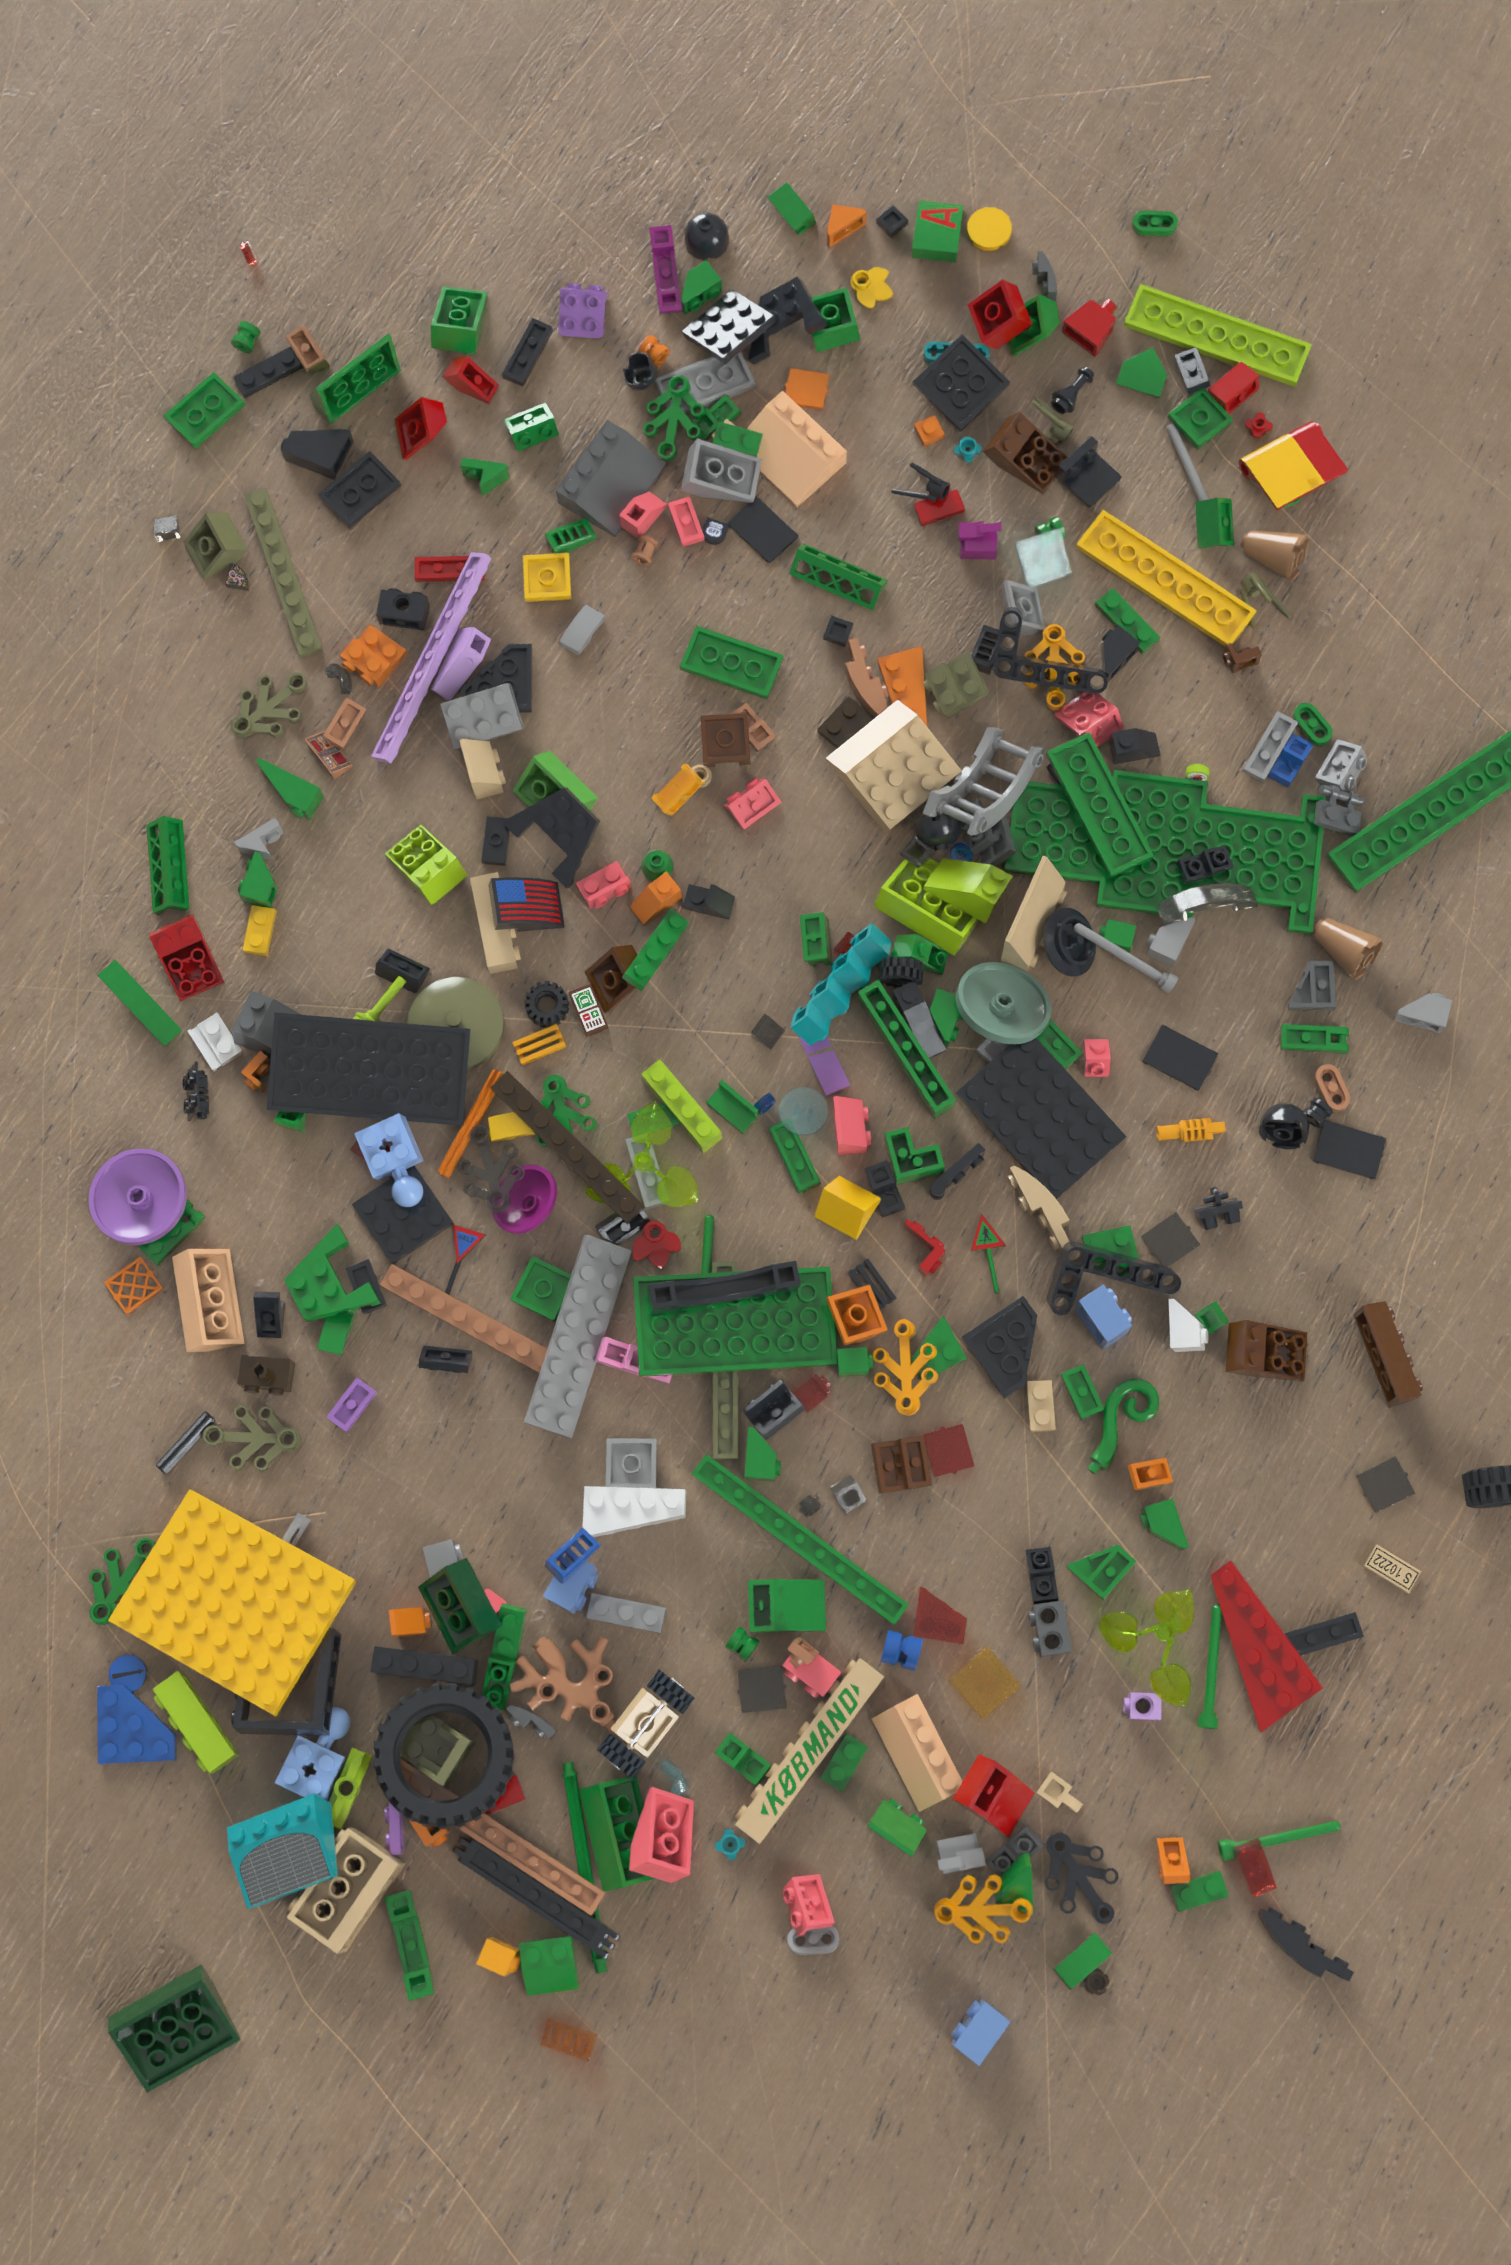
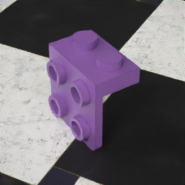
(582, 311)

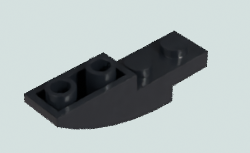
(1294, 1942)

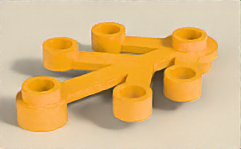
(1054, 645)
(906, 1371)
(980, 1911)

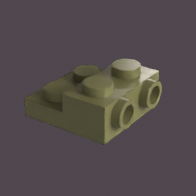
(955, 685)

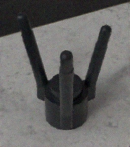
(936, 487)

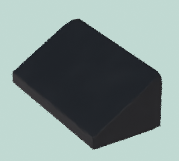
(394, 964)
(616, 1231)

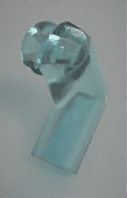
(677, 1776)

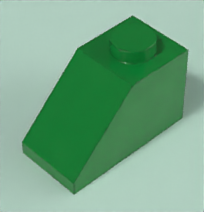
(760, 1459)
(1164, 1523)
(1017, 1883)

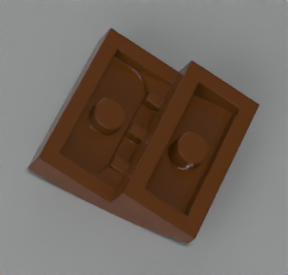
(901, 1464)

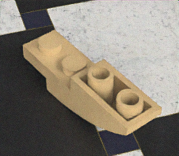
(1037, 1198)

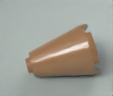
(1277, 550)
(1348, 946)

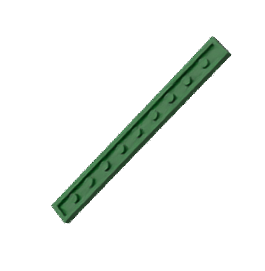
(800, 1539)

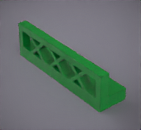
(842, 569)
(171, 864)

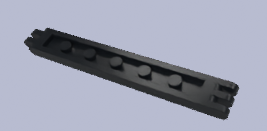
(536, 1896)

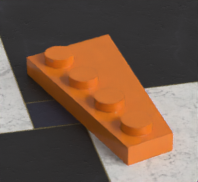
(905, 679)

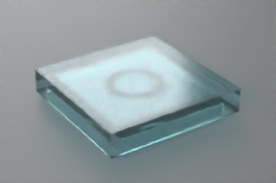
(1043, 557)

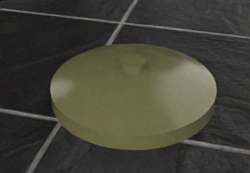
(462, 1004)

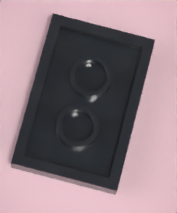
(359, 489)

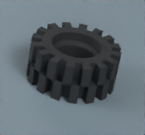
(900, 971)
(541, 991)

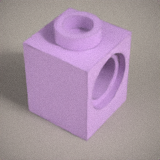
(1154, 1706)

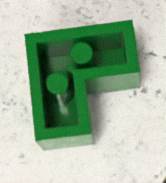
(909, 1163)

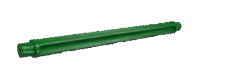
(580, 1842)

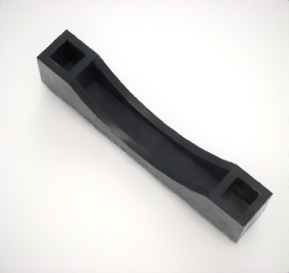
(702, 1292)

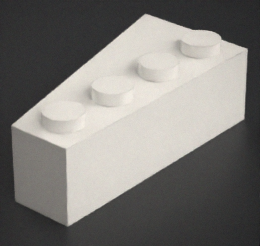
(623, 1508)

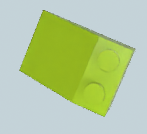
(969, 886)

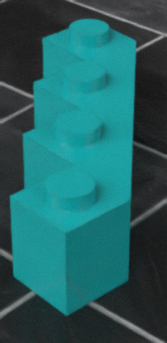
(834, 993)

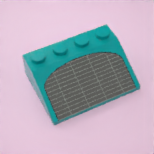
(283, 1850)

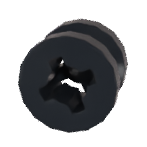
(1318, 1112)

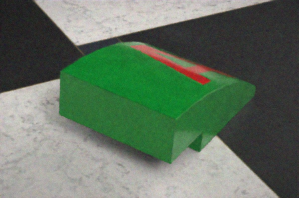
(937, 231)

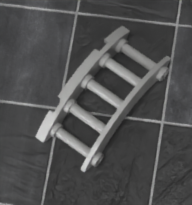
(949, 798)

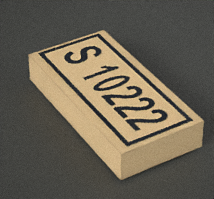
(1392, 1569)

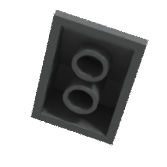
(256, 1021)

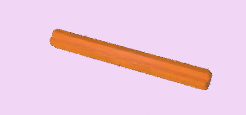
(471, 1121)

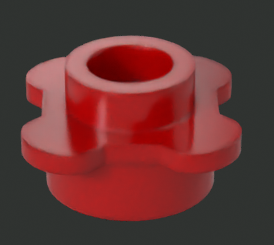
(1255, 430)

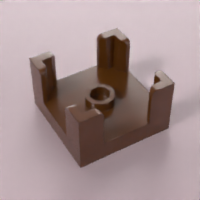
(725, 739)

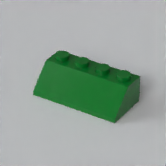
(612, 1819)

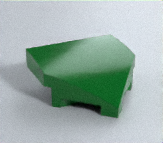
(1143, 374)

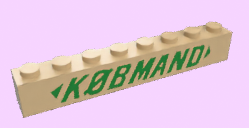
(809, 1751)

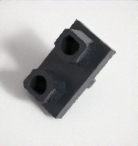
(1208, 1213)

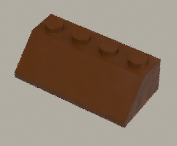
(1387, 1353)

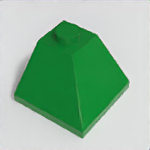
(1044, 319)

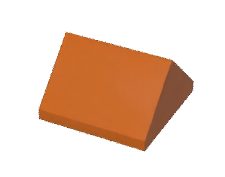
(856, 1315)

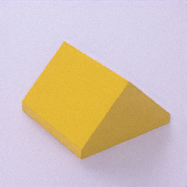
(846, 1206)

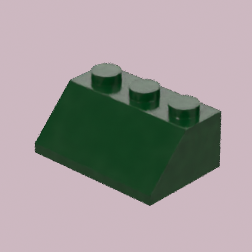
(459, 1605)

